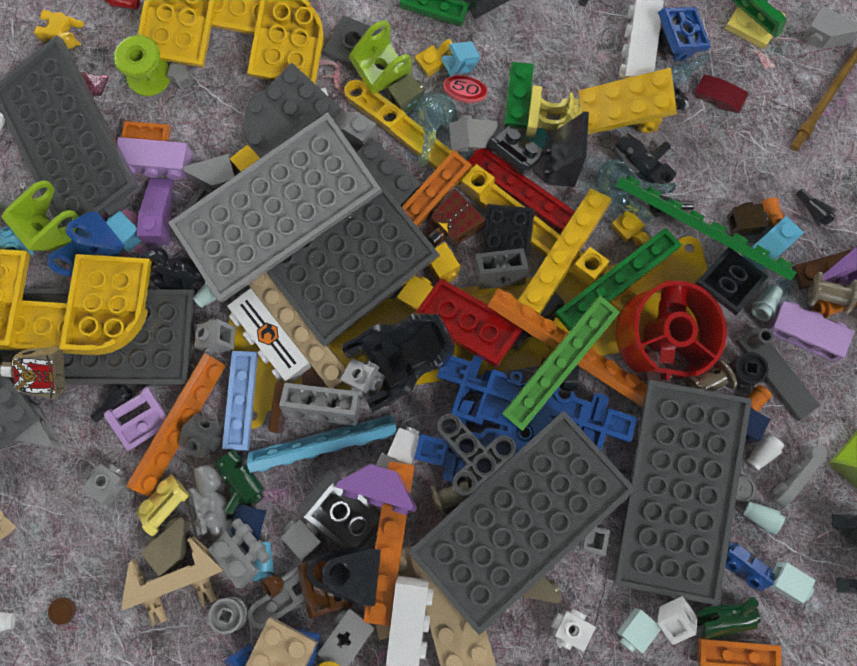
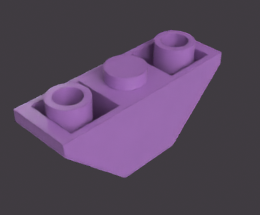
(379, 486)

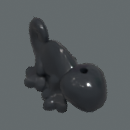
(177, 272)

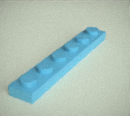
(313, 445)

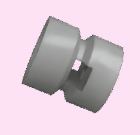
(228, 615)

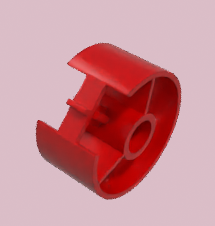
(683, 328)

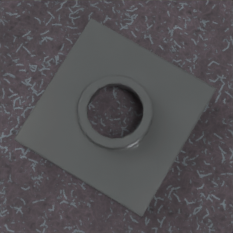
(337, 46)

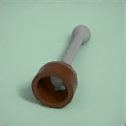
(274, 584)

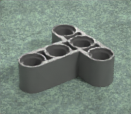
(479, 453)

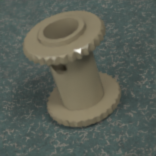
(833, 293)
(714, 379)
(447, 498)

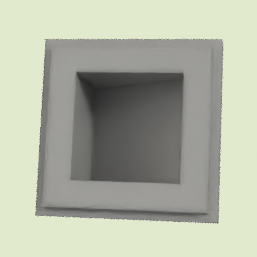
(596, 541)

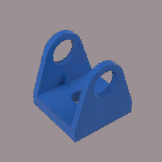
(92, 233)

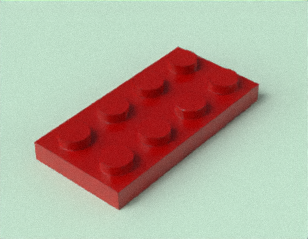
(471, 322)

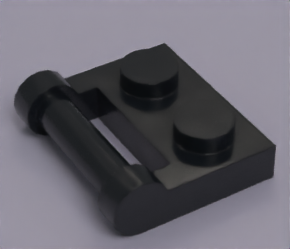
(516, 149)

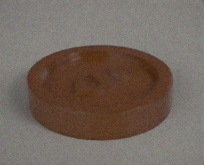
(312, 378)
(61, 611)

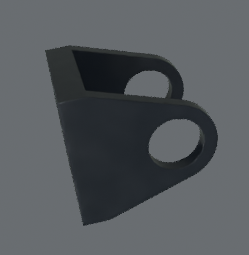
(352, 574)

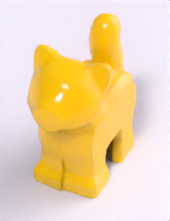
(58, 25)

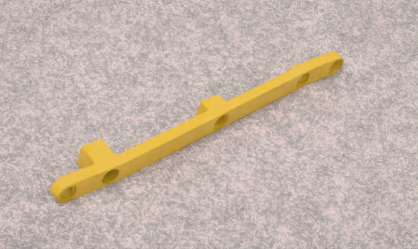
(411, 136)

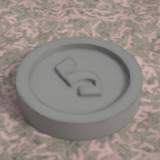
(746, 489)

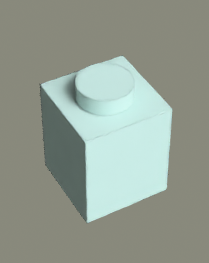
(792, 583)
(638, 631)

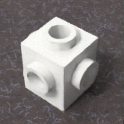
(579, 636)

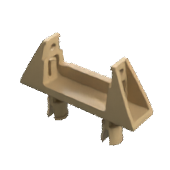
(140, 591)

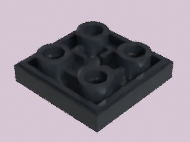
(508, 228)

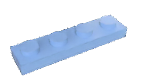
(240, 401)

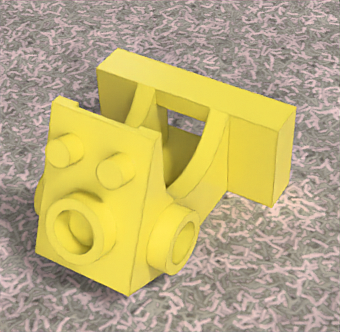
(539, 108)

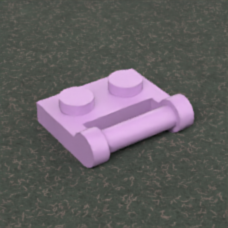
(141, 426)

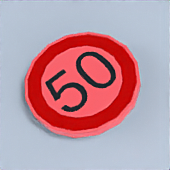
(465, 89)

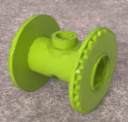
(141, 64)

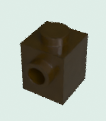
(747, 219)

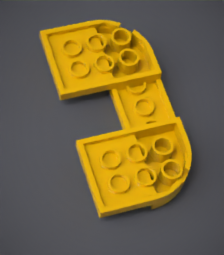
(281, 30)
(101, 310)

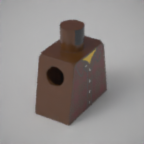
(455, 220)

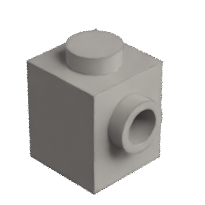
(302, 538)

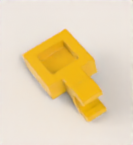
(430, 59)
(630, 227)

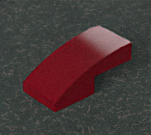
(725, 94)

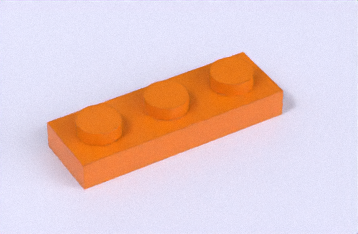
(735, 653)

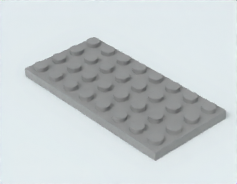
(274, 207)

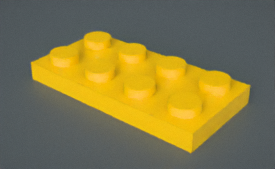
(629, 101)

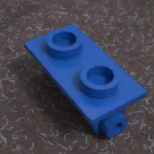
(755, 573)

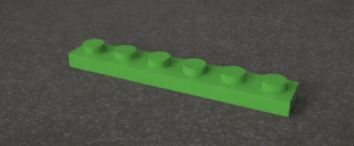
(560, 362)

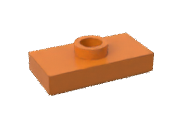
(146, 131)

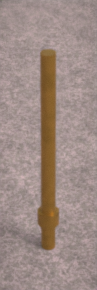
(806, 129)

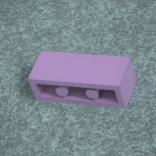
(156, 157)
(811, 331)

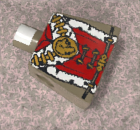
(37, 372)

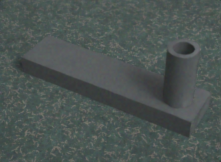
(780, 375)

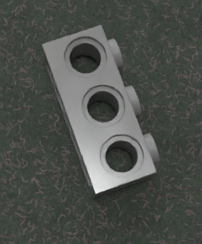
(320, 404)

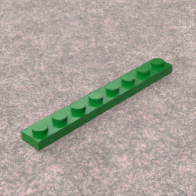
(714, 231)

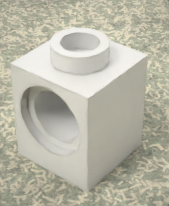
(404, 445)
(677, 620)

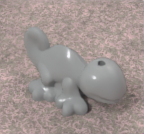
(207, 504)

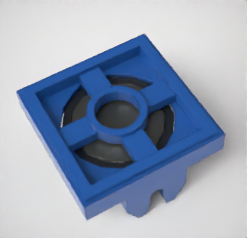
(682, 32)

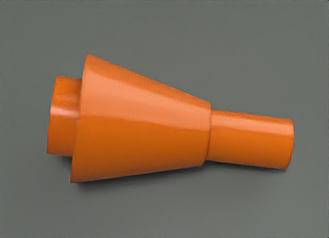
(827, 308)

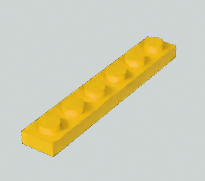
(565, 250)

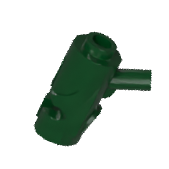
(243, 484)
(730, 618)

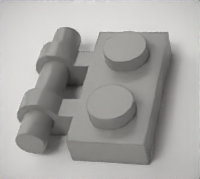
(232, 556)

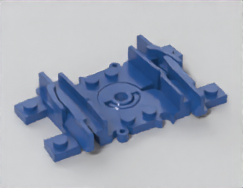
(497, 394)

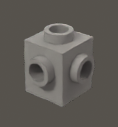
(214, 337)
(363, 377)
(106, 483)

